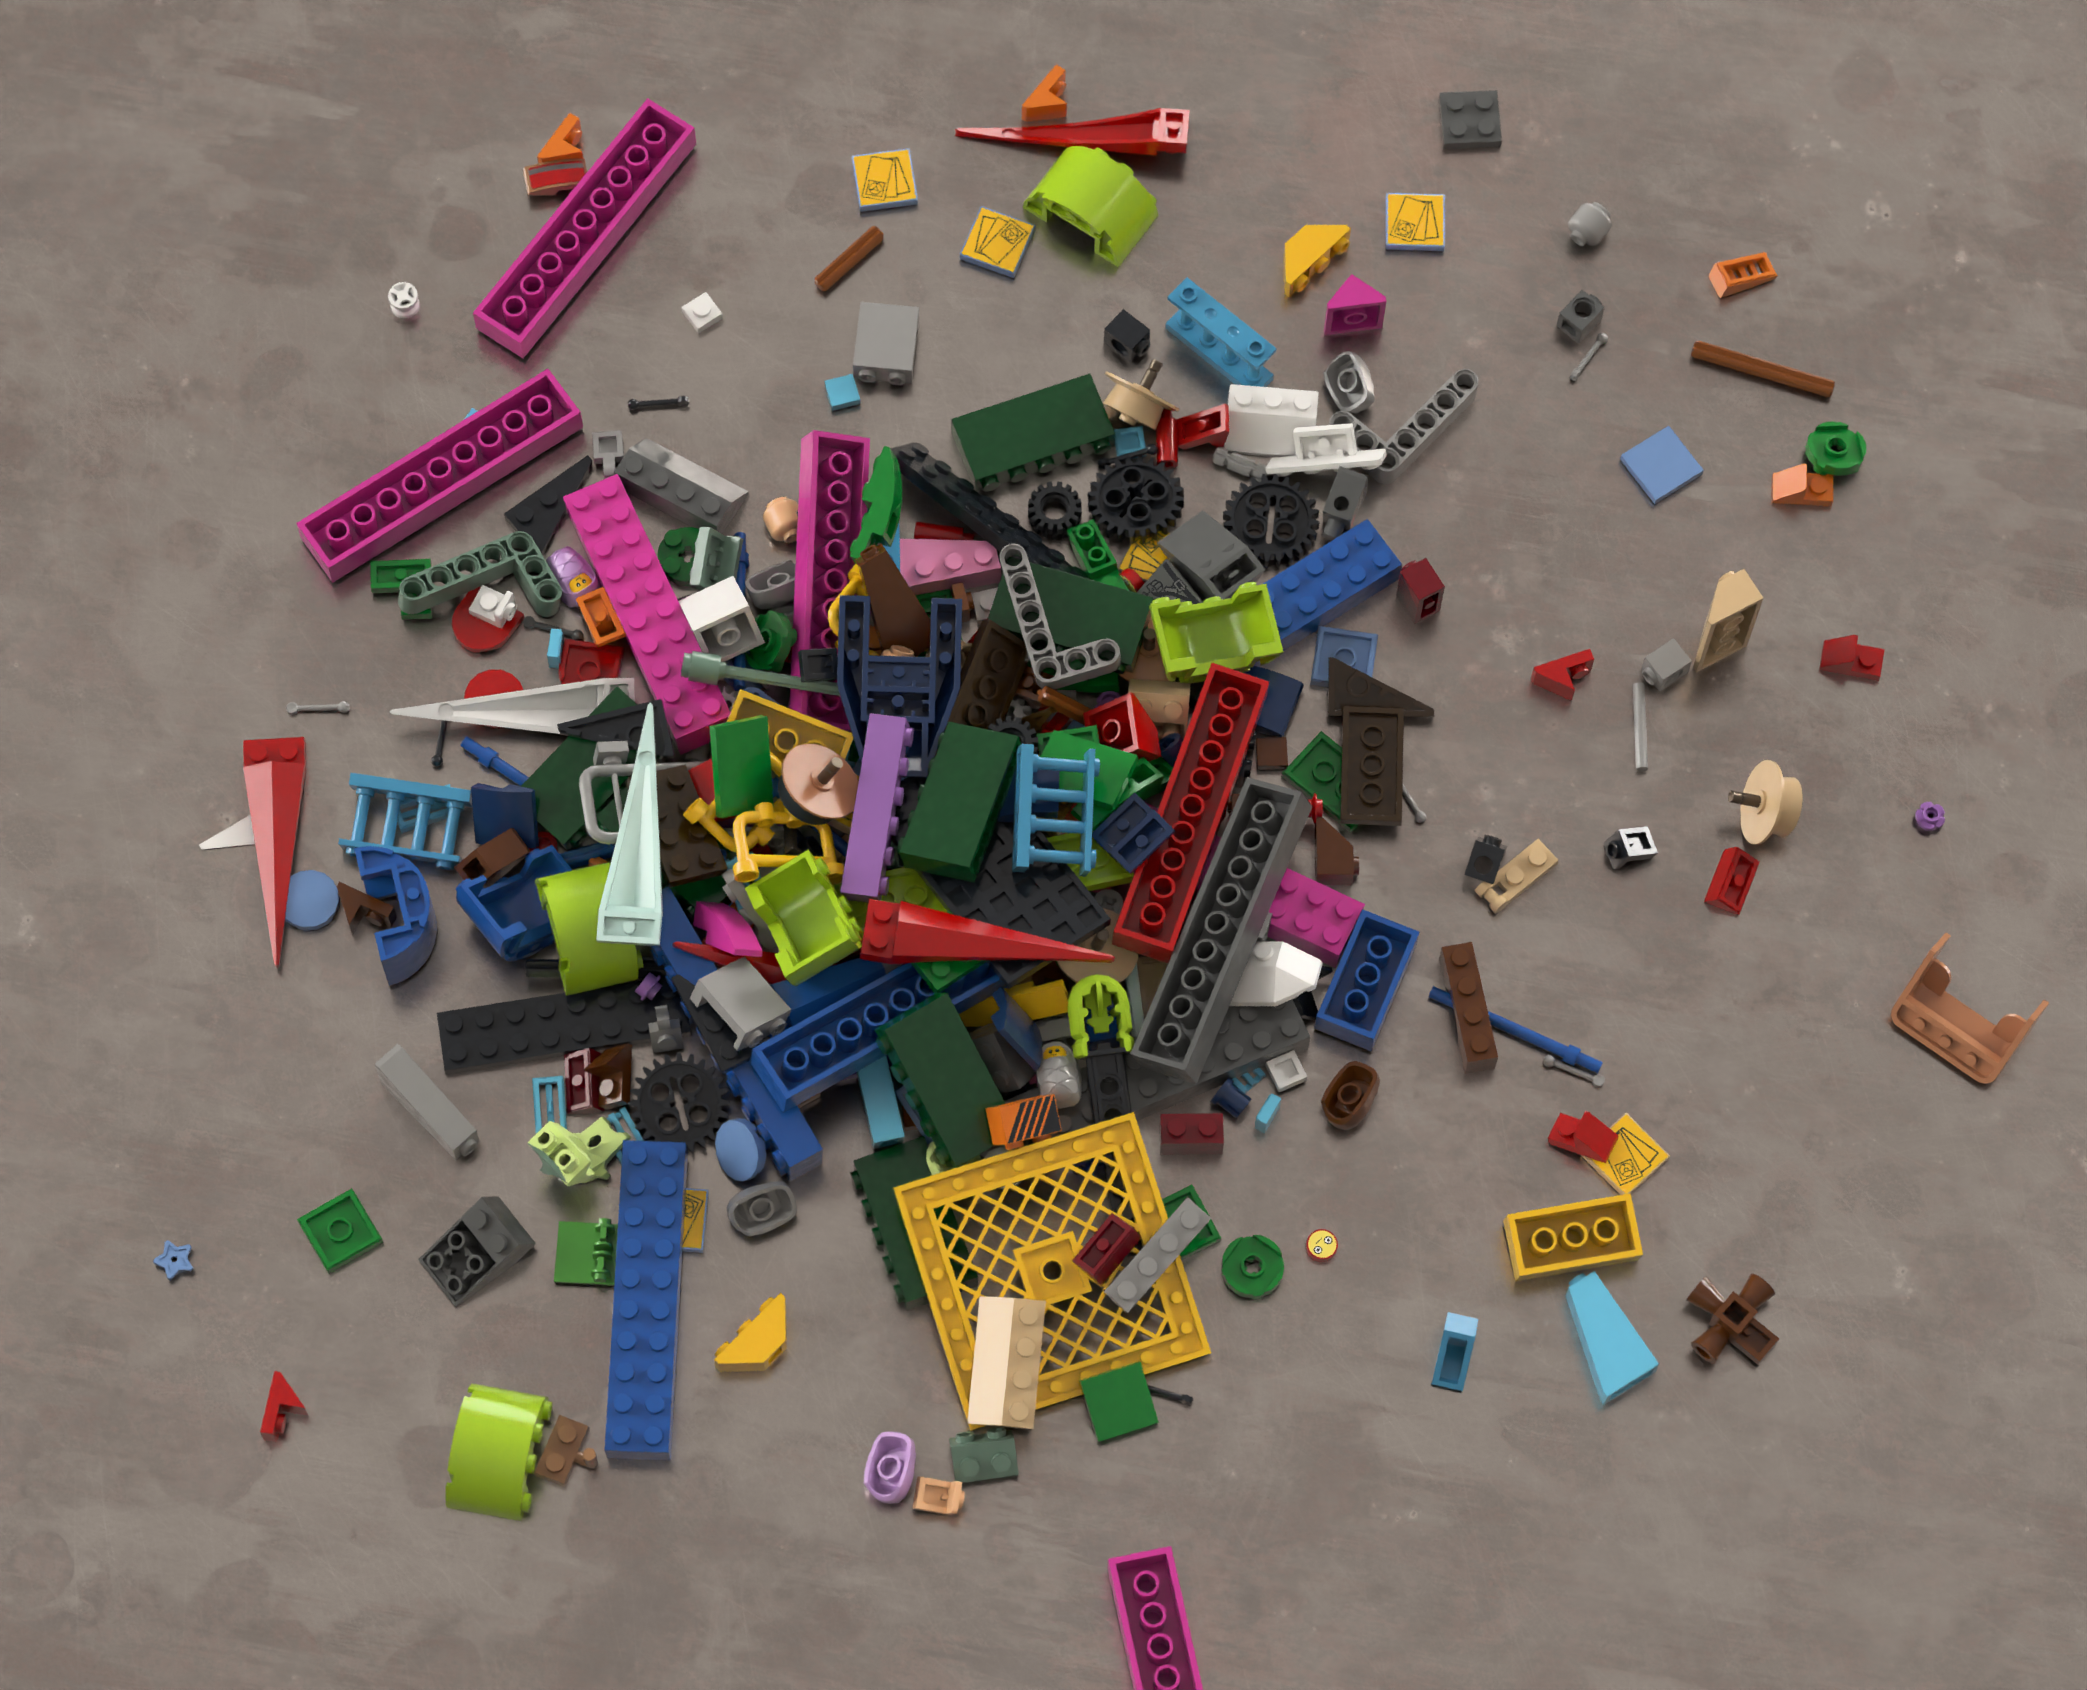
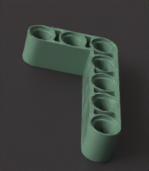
(483, 573)

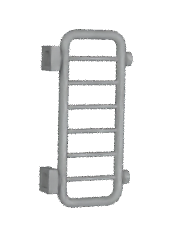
(610, 761)

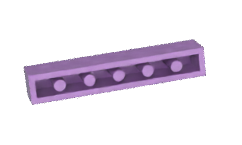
(876, 808)

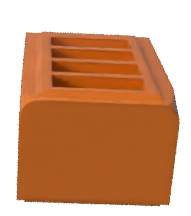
(1726, 282)

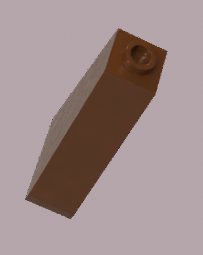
(893, 606)

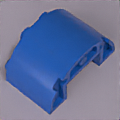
(511, 909)
(408, 946)

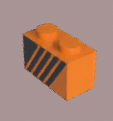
(1023, 1120)

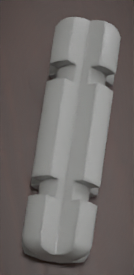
(1239, 463)

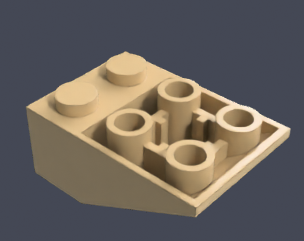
(1165, 704)

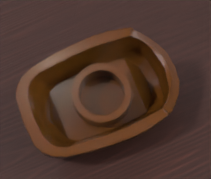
(1350, 1095)

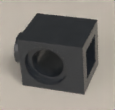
(1127, 336)

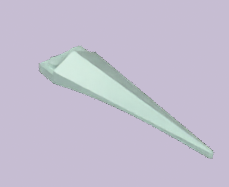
(633, 889)

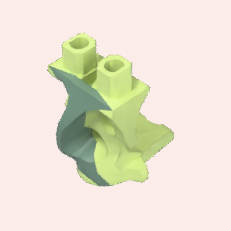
(570, 1155)

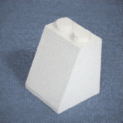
(722, 620)

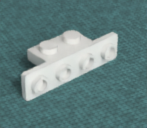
(1324, 449)

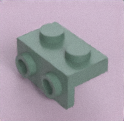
(714, 558)
(983, 1455)

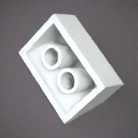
(1266, 417)

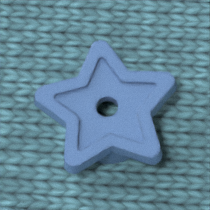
(182, 1263)

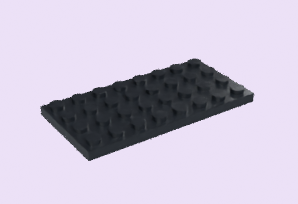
(1040, 902)

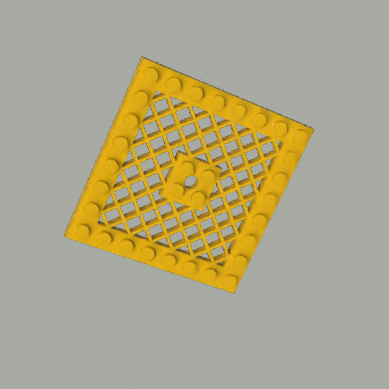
(1114, 1136)

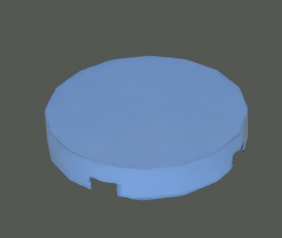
(311, 900)
(740, 1149)

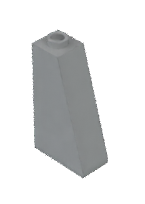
(426, 1102)

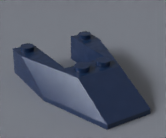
(900, 685)

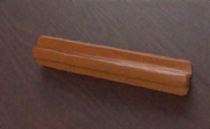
(849, 258)
(1062, 703)

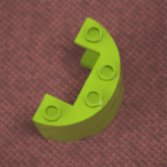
(1096, 198)
(1218, 631)
(573, 912)
(805, 917)
(495, 1451)

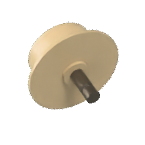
(1136, 400)
(1768, 803)
(1102, 942)

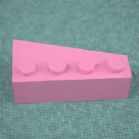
(938, 564)

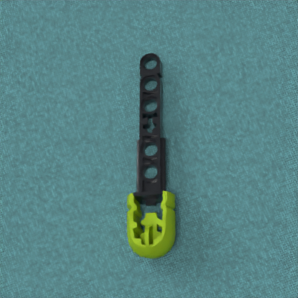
(1104, 1061)

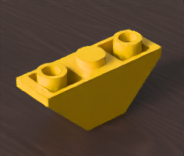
(1311, 252)
(757, 1341)

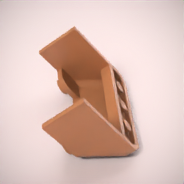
(1954, 1028)

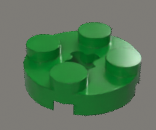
(1831, 462)
(669, 552)
(774, 652)
(1253, 1284)

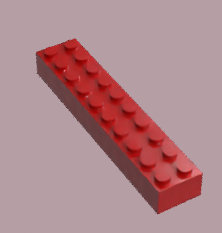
(1194, 808)

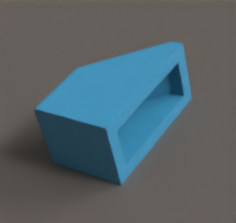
(1455, 1351)

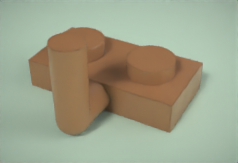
(564, 1451)

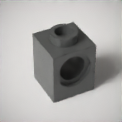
(1577, 326)

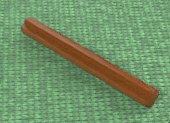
(1763, 368)

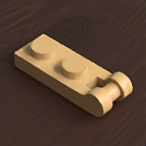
(1518, 875)

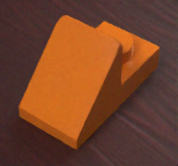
(1045, 100)
(563, 142)
(1802, 488)
(600, 617)

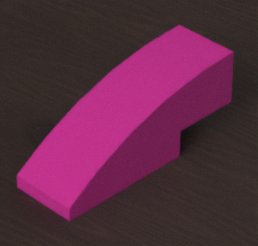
(726, 929)

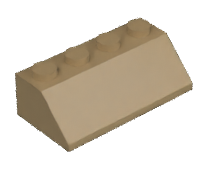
(1729, 619)
(1006, 1362)

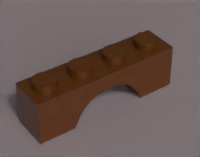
(1470, 1008)

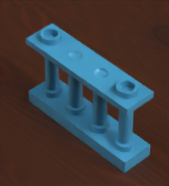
(1219, 336)
(1028, 793)
(425, 796)

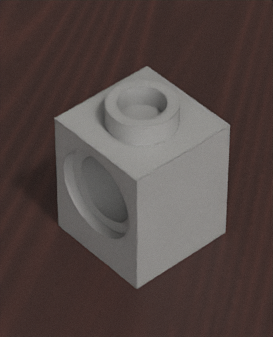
(1666, 665)

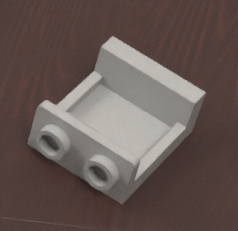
(885, 343)
(743, 1002)

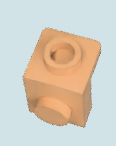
(938, 1496)

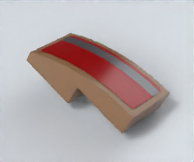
(552, 176)

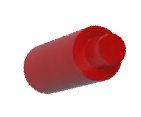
(1167, 440)
(940, 532)

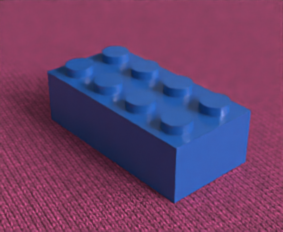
(1366, 980)

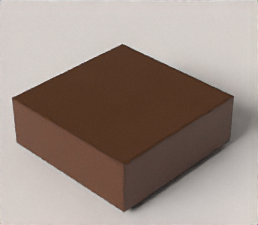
(1271, 753)

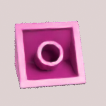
(1354, 308)

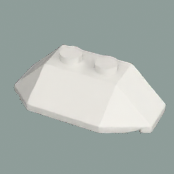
(1276, 975)

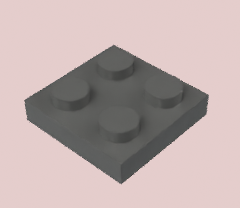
(1470, 119)

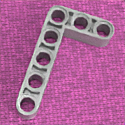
(1411, 432)
(1040, 631)

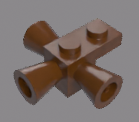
(1733, 1320)

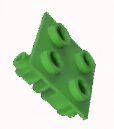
(586, 1252)

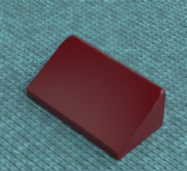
(581, 1086)
(1107, 1249)

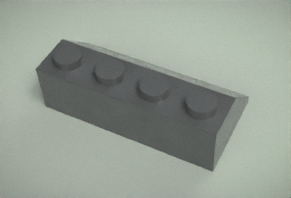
(679, 486)

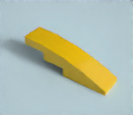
(1036, 1001)

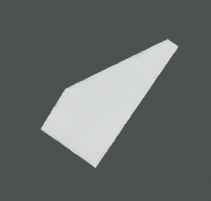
(235, 835)

